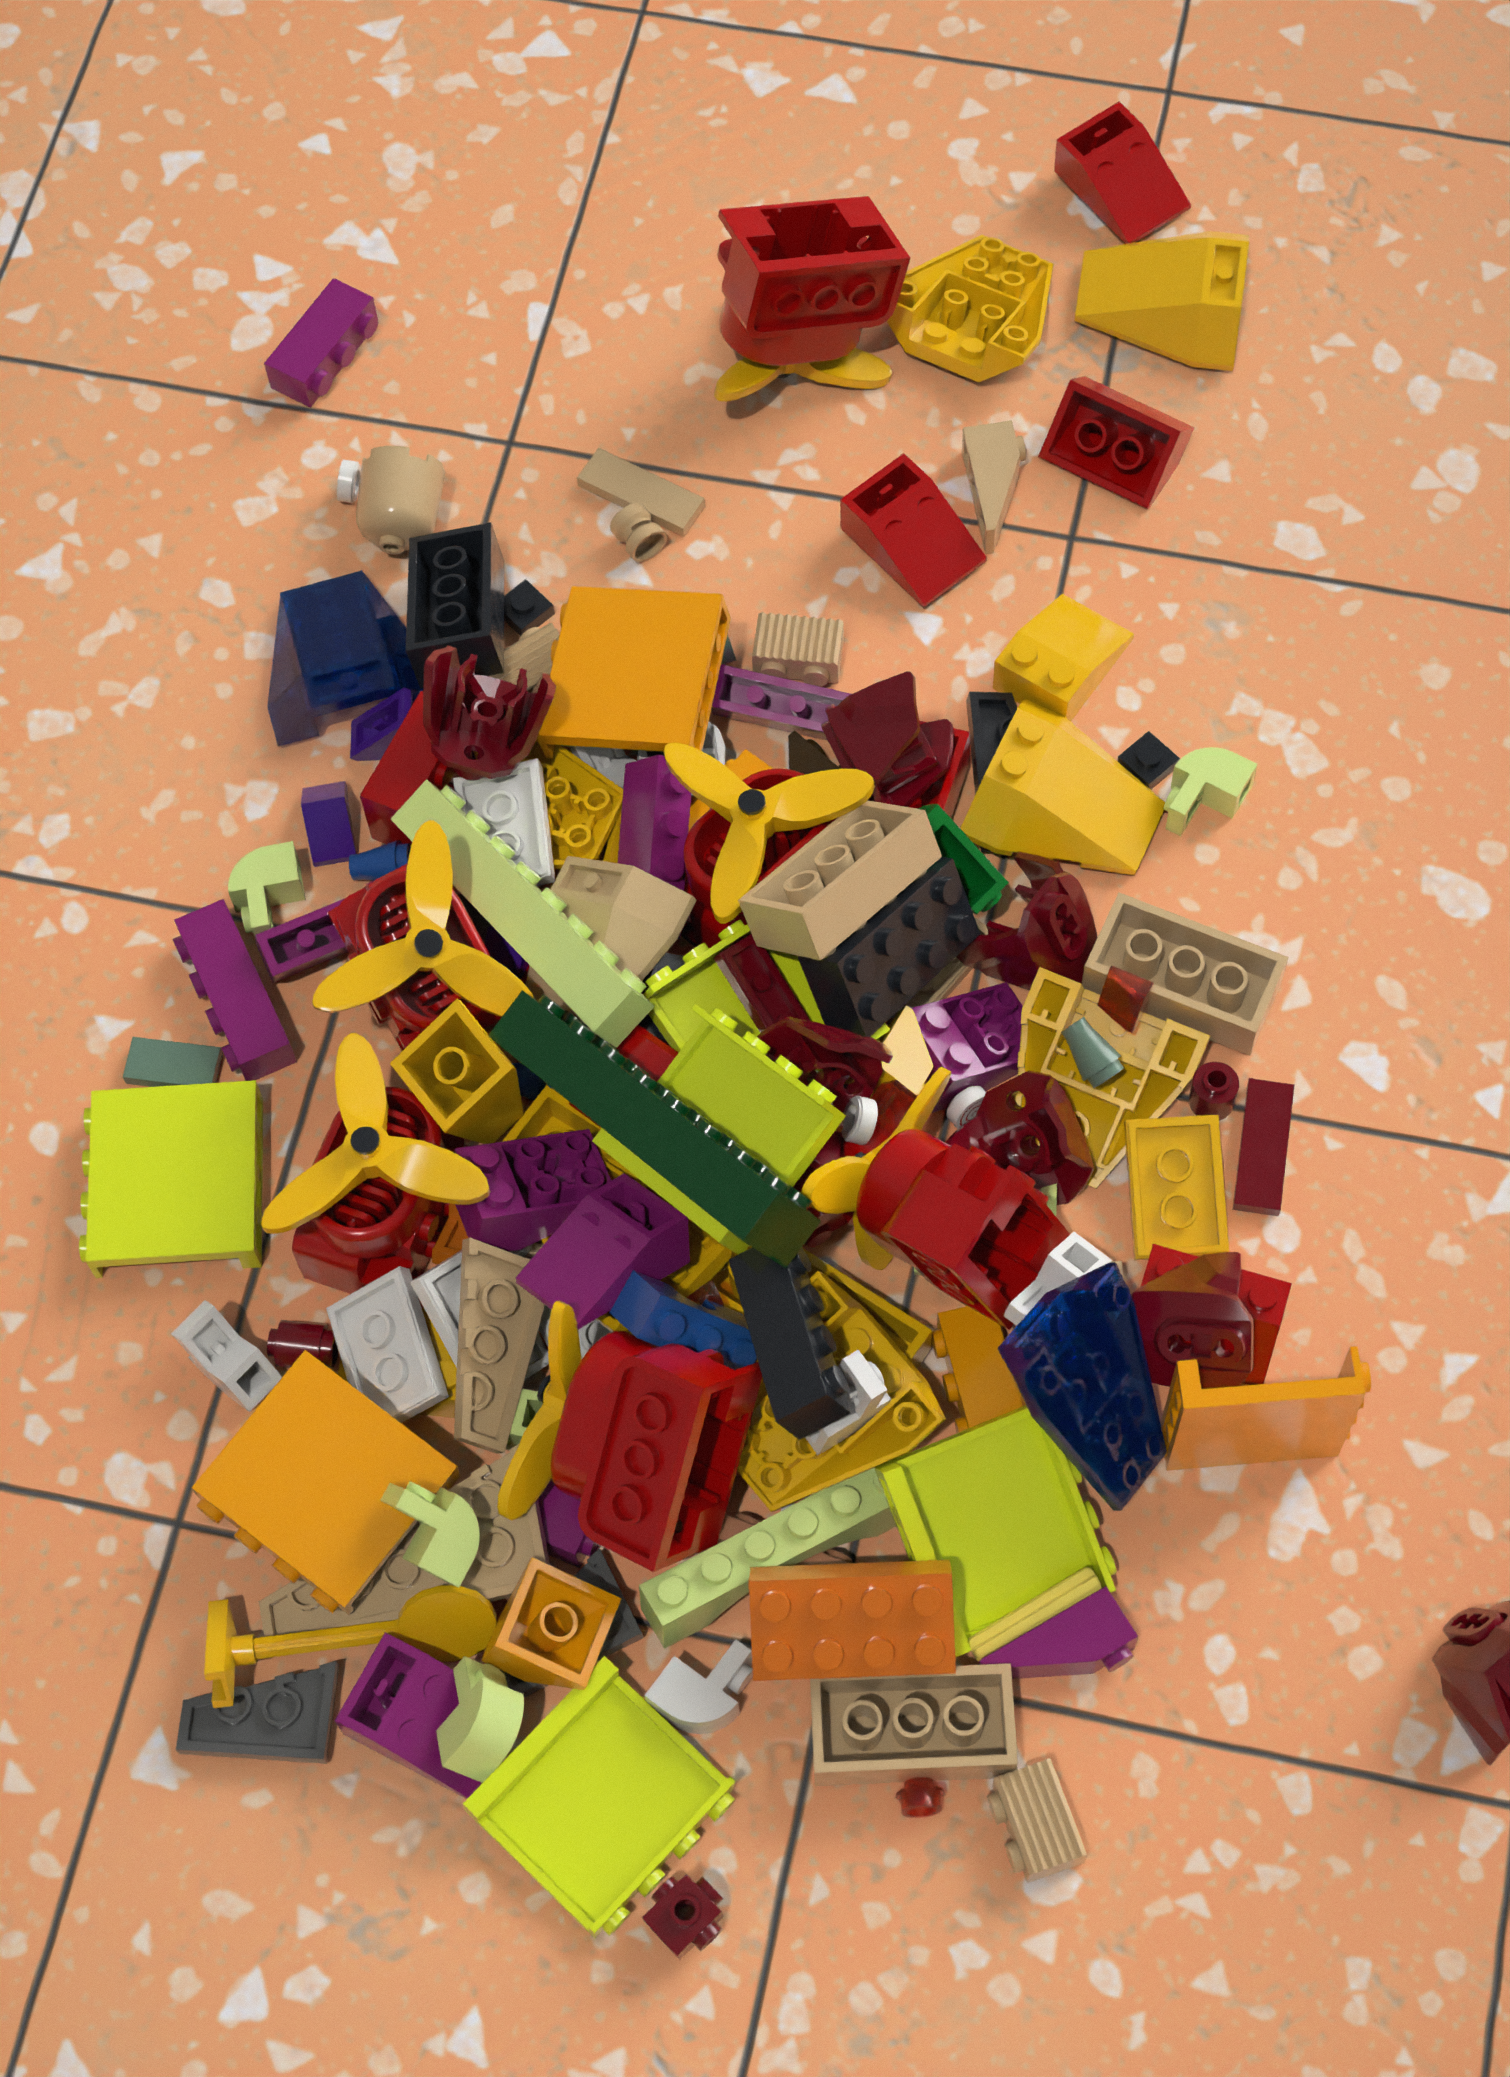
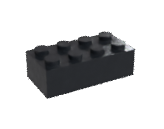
(456, 598)
(893, 953)

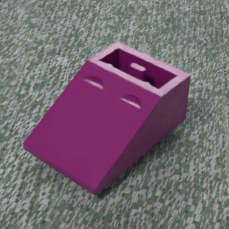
(972, 1038)
(531, 1186)
(601, 1244)
(400, 1707)

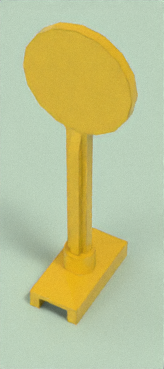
(437, 1620)

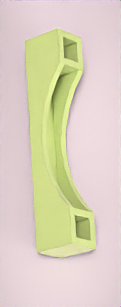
(712, 1581)

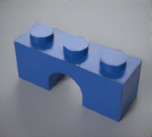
(664, 1316)

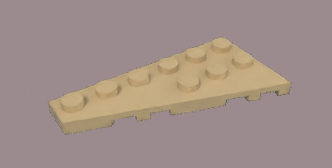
(495, 1571)

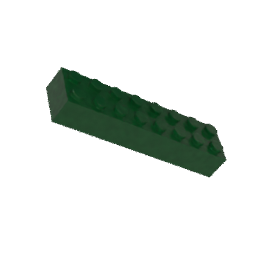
(657, 1127)

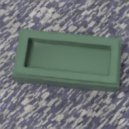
(171, 1063)

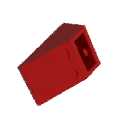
(1120, 174)
(910, 530)

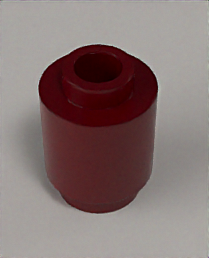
(1214, 1090)
(294, 1337)

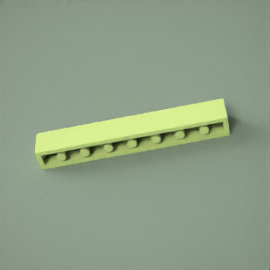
(530, 918)

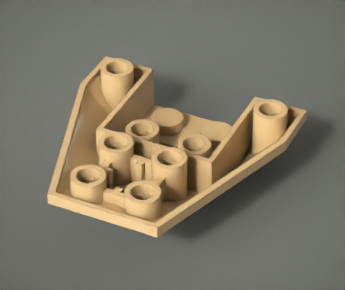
(624, 909)

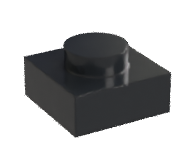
(526, 608)
(1149, 760)

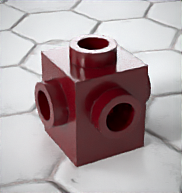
(683, 1935)

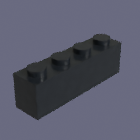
(791, 1342)

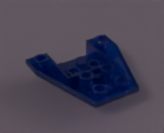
(334, 652)
(1089, 1381)

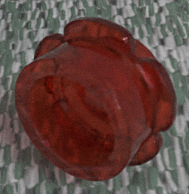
(920, 1798)

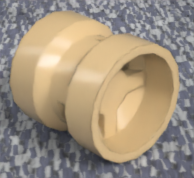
(635, 528)

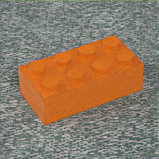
(852, 1620)

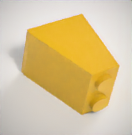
(462, 1077)

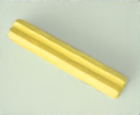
(1034, 1612)

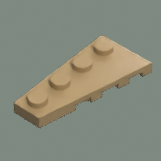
(493, 1344)

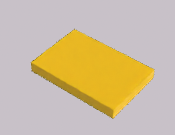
(1176, 1185)

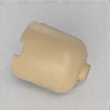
(398, 497)

